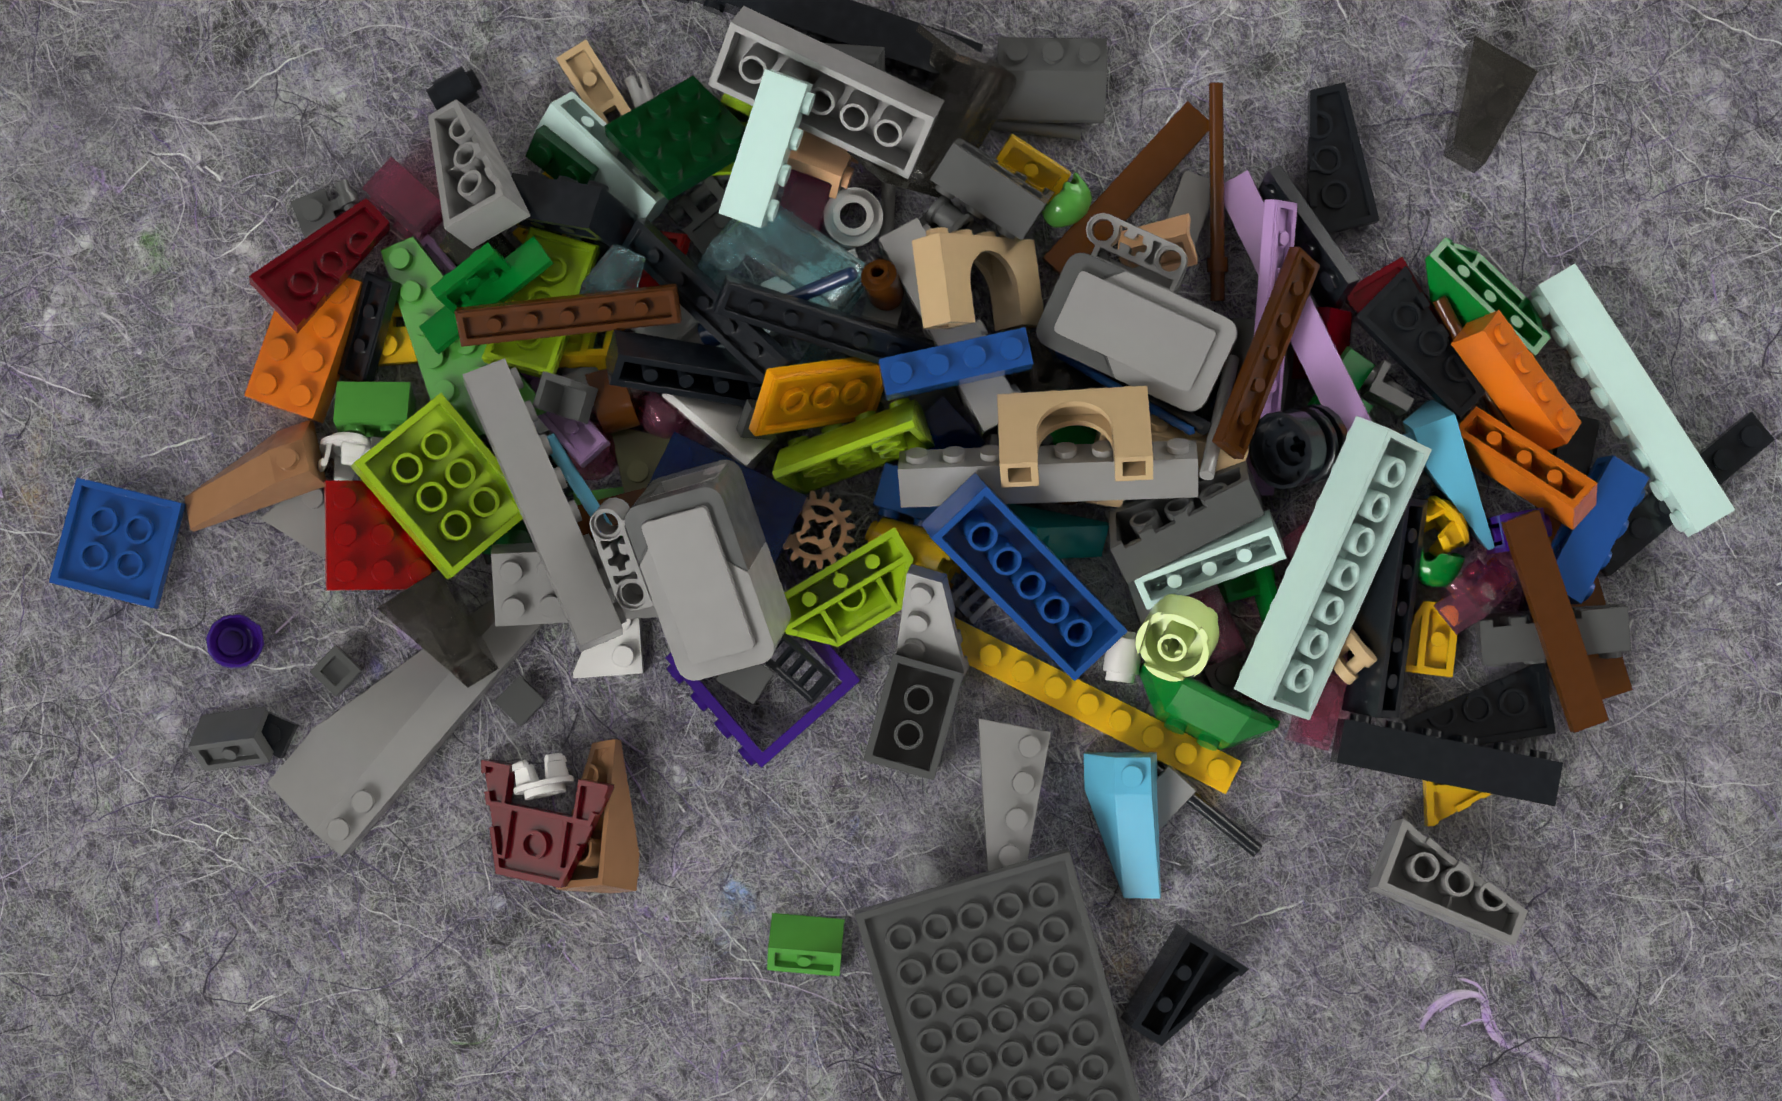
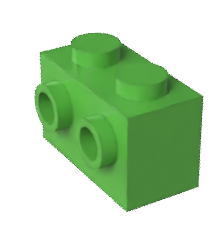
(372, 407)

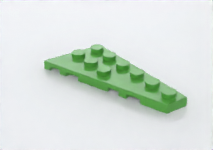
(443, 372)

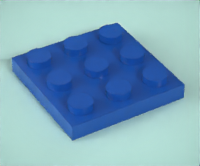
(117, 543)

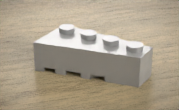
(1010, 786)
(1434, 882)

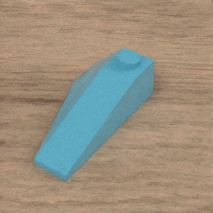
(1449, 464)
(1126, 811)

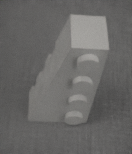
(472, 177)

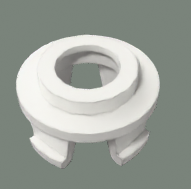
(849, 237)
(345, 450)
(555, 778)

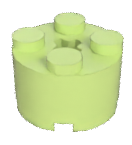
(1177, 637)

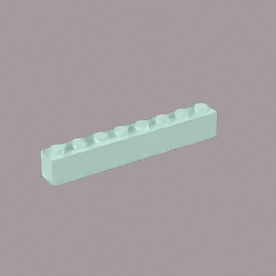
(1631, 401)

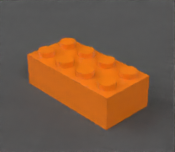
(303, 368)

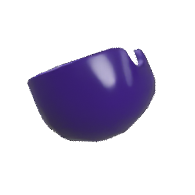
(235, 641)

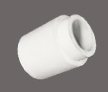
(1122, 660)

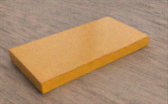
(816, 395)

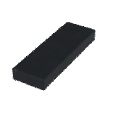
(369, 328)

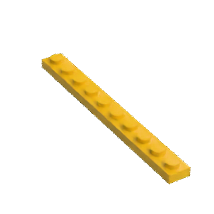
(1095, 708)

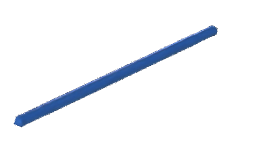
(1109, 383)

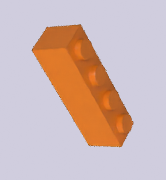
(1516, 381)
(1527, 469)

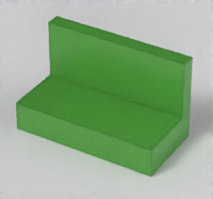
(805, 944)

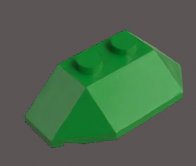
(1479, 289)
(1204, 712)

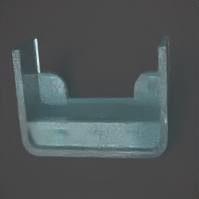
(791, 252)

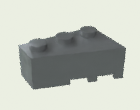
(990, 189)

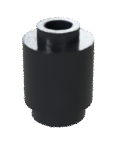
(454, 85)

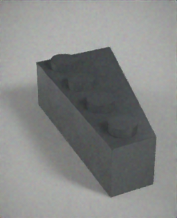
(1162, 530)
(1514, 638)

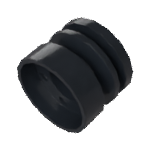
(1297, 445)

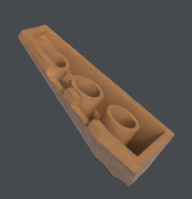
(266, 475)
(613, 851)

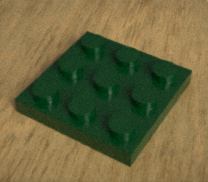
(678, 137)

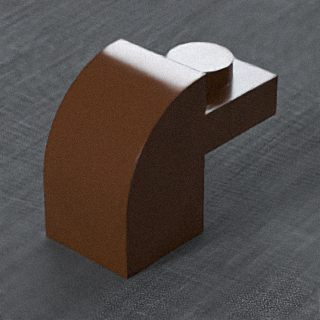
(613, 404)

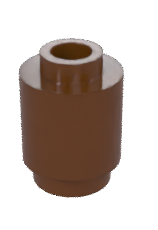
(882, 284)

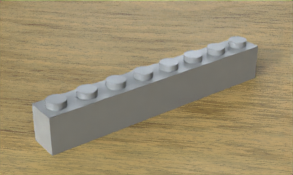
(1065, 474)
(543, 504)

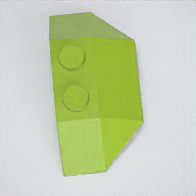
(851, 592)

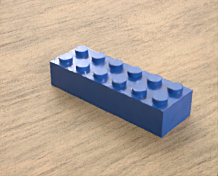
(1023, 576)

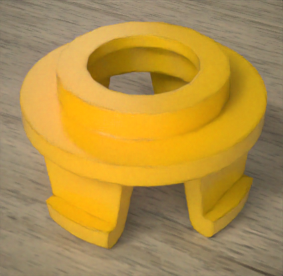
(1448, 522)

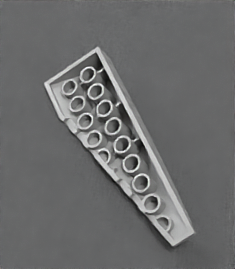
(382, 739)

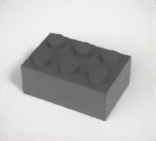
(913, 717)

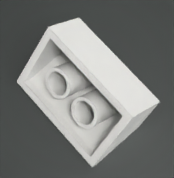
(719, 424)

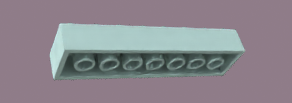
(1332, 568)

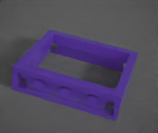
(729, 726)

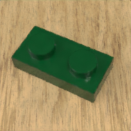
(559, 158)

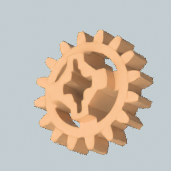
(824, 544)

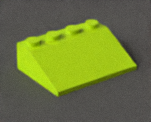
(852, 448)
(441, 486)

